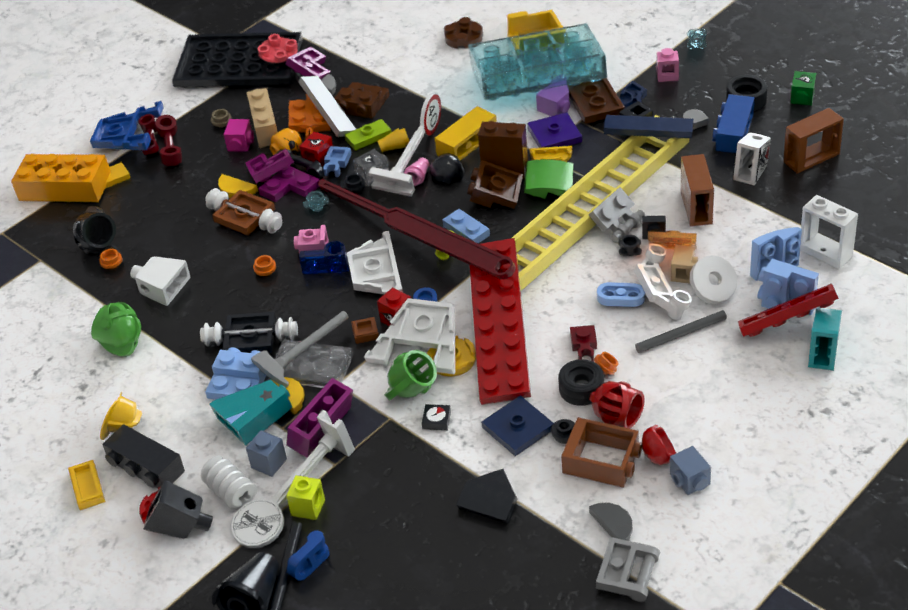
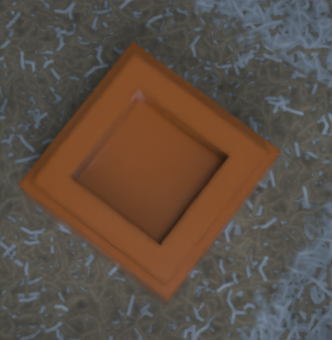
(365, 330)

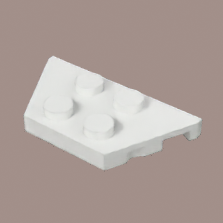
(374, 266)

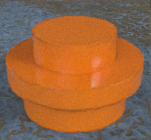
(110, 259)
(264, 265)
(606, 362)

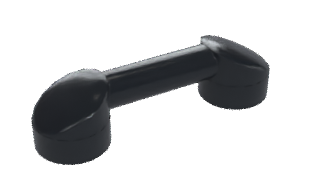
(313, 167)

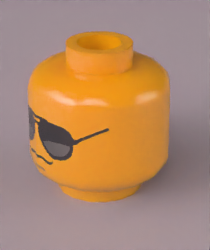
(285, 139)

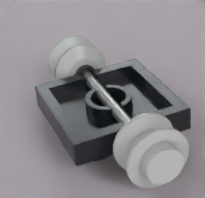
(249, 332)

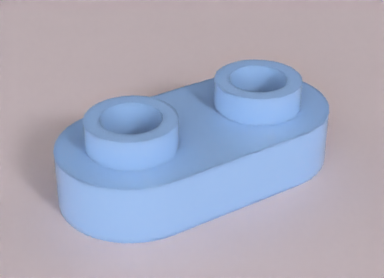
(620, 294)

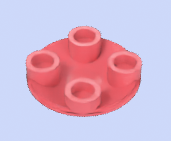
(277, 49)

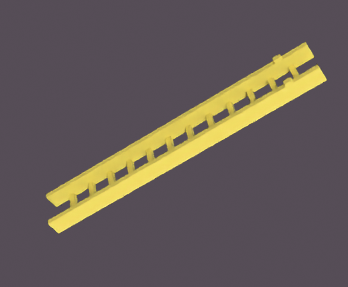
(579, 191)

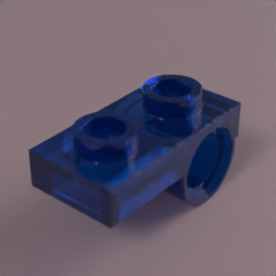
(329, 260)

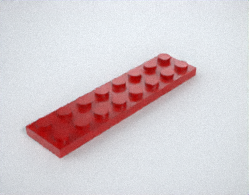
(499, 330)

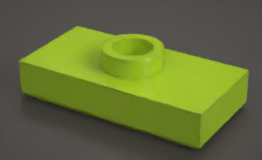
(367, 134)

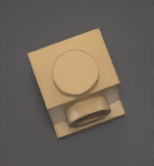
(682, 263)

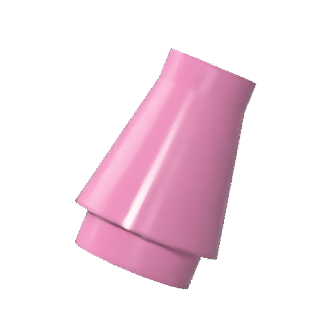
(418, 170)

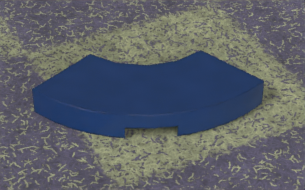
(632, 93)

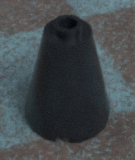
(249, 585)

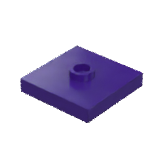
(554, 131)

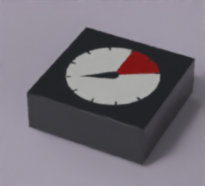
(436, 417)

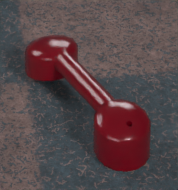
(167, 128)

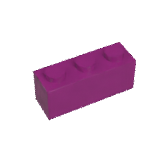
(305, 430)

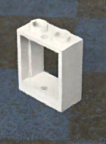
(812, 242)

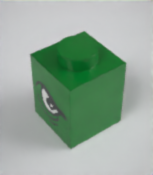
(803, 88)

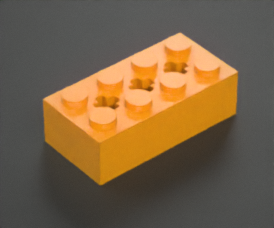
(61, 177)

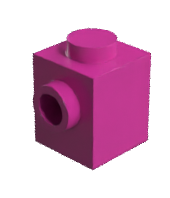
(238, 135)

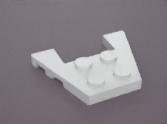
(422, 325)

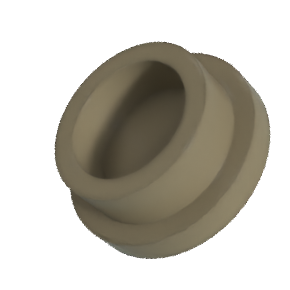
(220, 118)

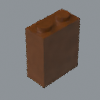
(504, 145)

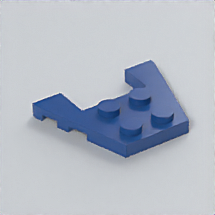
(119, 130)

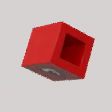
(316, 147)
(390, 304)

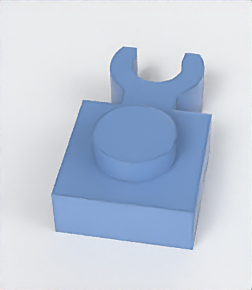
(336, 158)

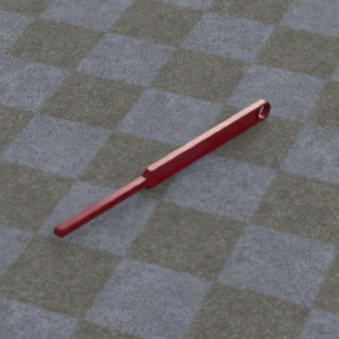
(429, 233)

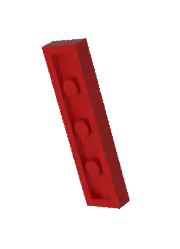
(796, 307)

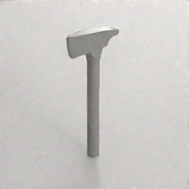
(275, 367)

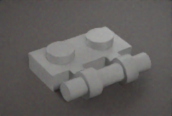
(611, 209)

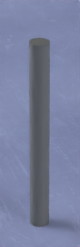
(680, 331)

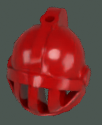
(618, 404)

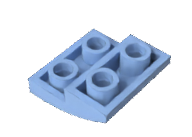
(777, 245)

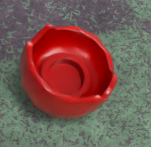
(657, 445)

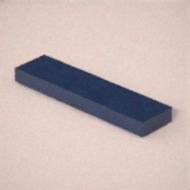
(648, 126)

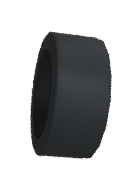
(749, 83)

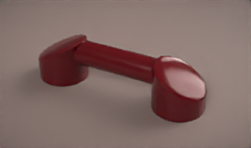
(148, 125)

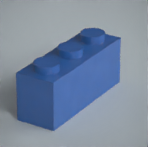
(733, 122)

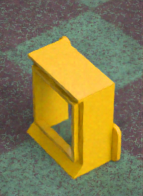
(524, 23)

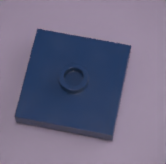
(517, 425)

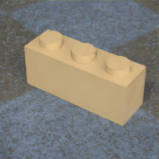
(262, 116)

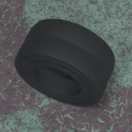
(579, 370)

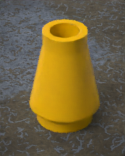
(395, 140)

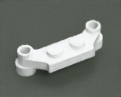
(656, 285)

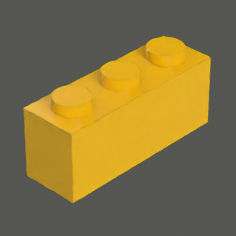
(462, 136)

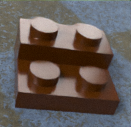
(362, 99)
(495, 185)

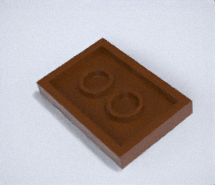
(595, 100)

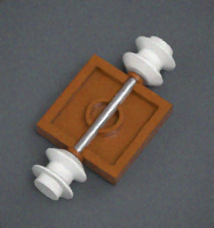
(243, 211)

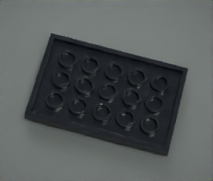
(230, 61)

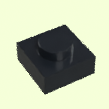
(653, 224)

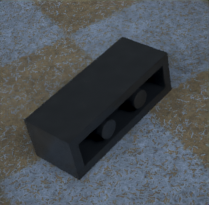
(142, 457)

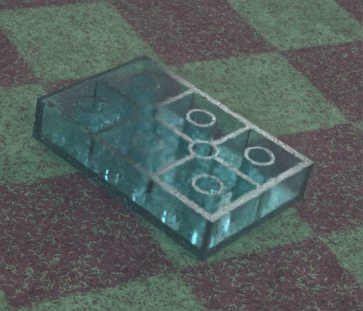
(537, 61)

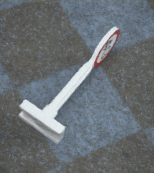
(395, 180)

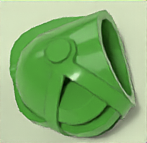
(117, 328)
(406, 378)

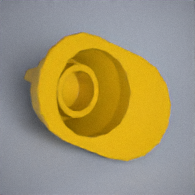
(121, 412)

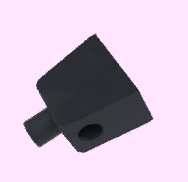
(176, 512)

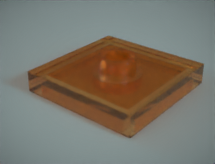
(671, 238)

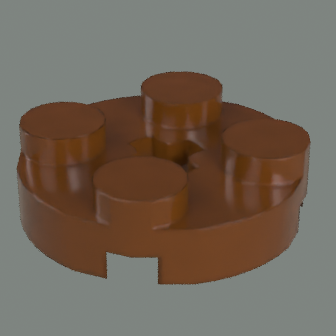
(463, 33)

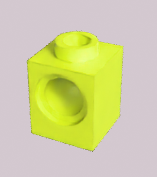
(305, 497)

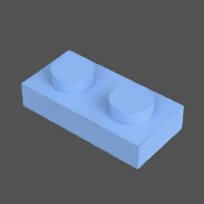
(466, 226)

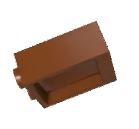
(796, 152)
(606, 435)

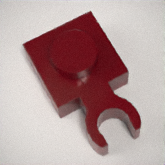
(584, 340)

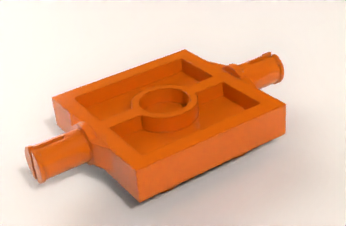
(305, 117)

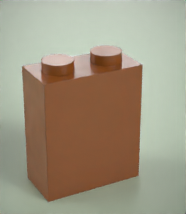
(697, 190)

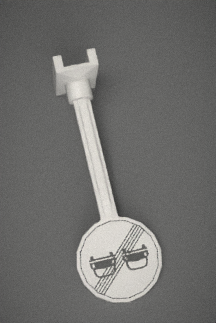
(262, 519)

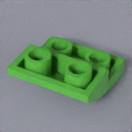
(548, 176)

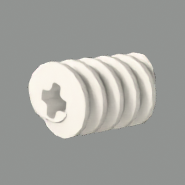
(228, 482)

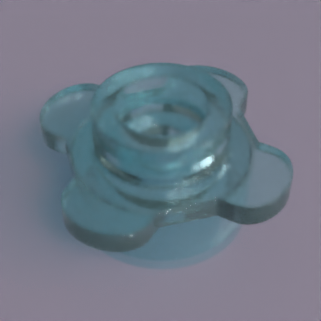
(692, 34)
(315, 201)

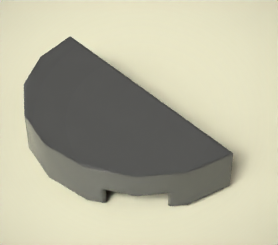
(613, 519)

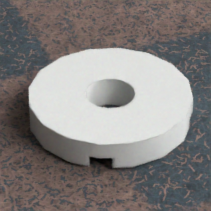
(722, 270)

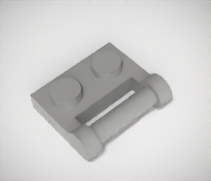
(618, 566)

